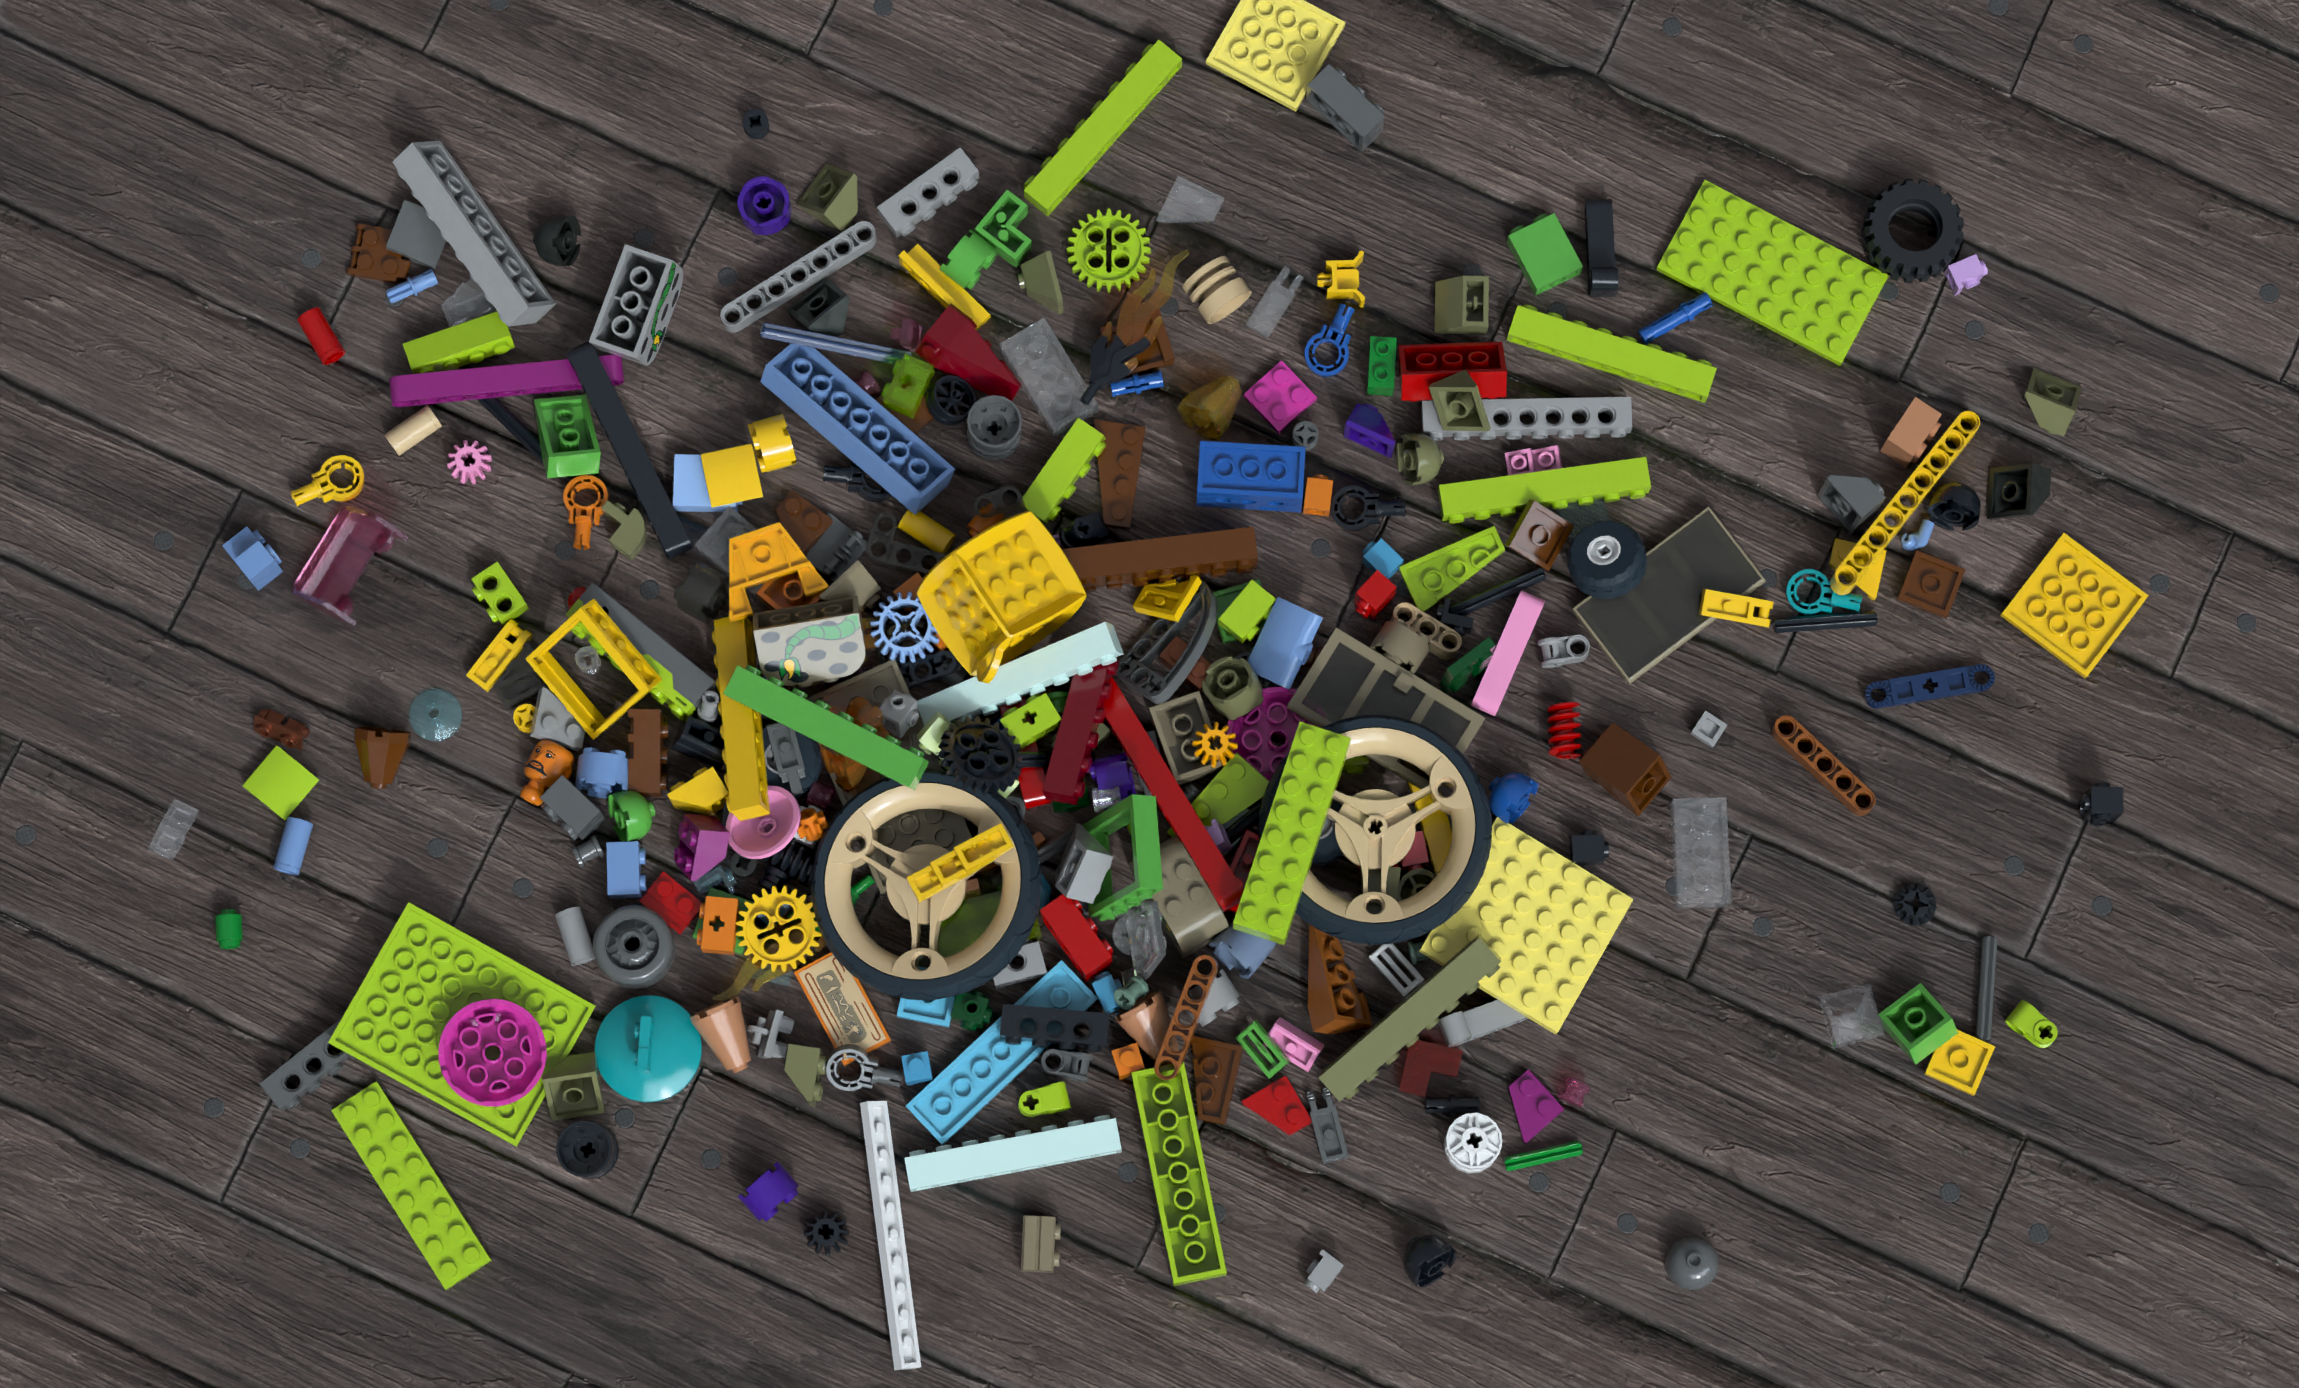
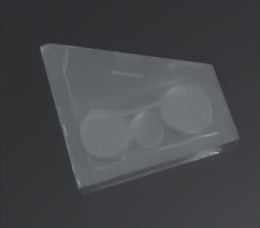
(1190, 204)
(466, 304)

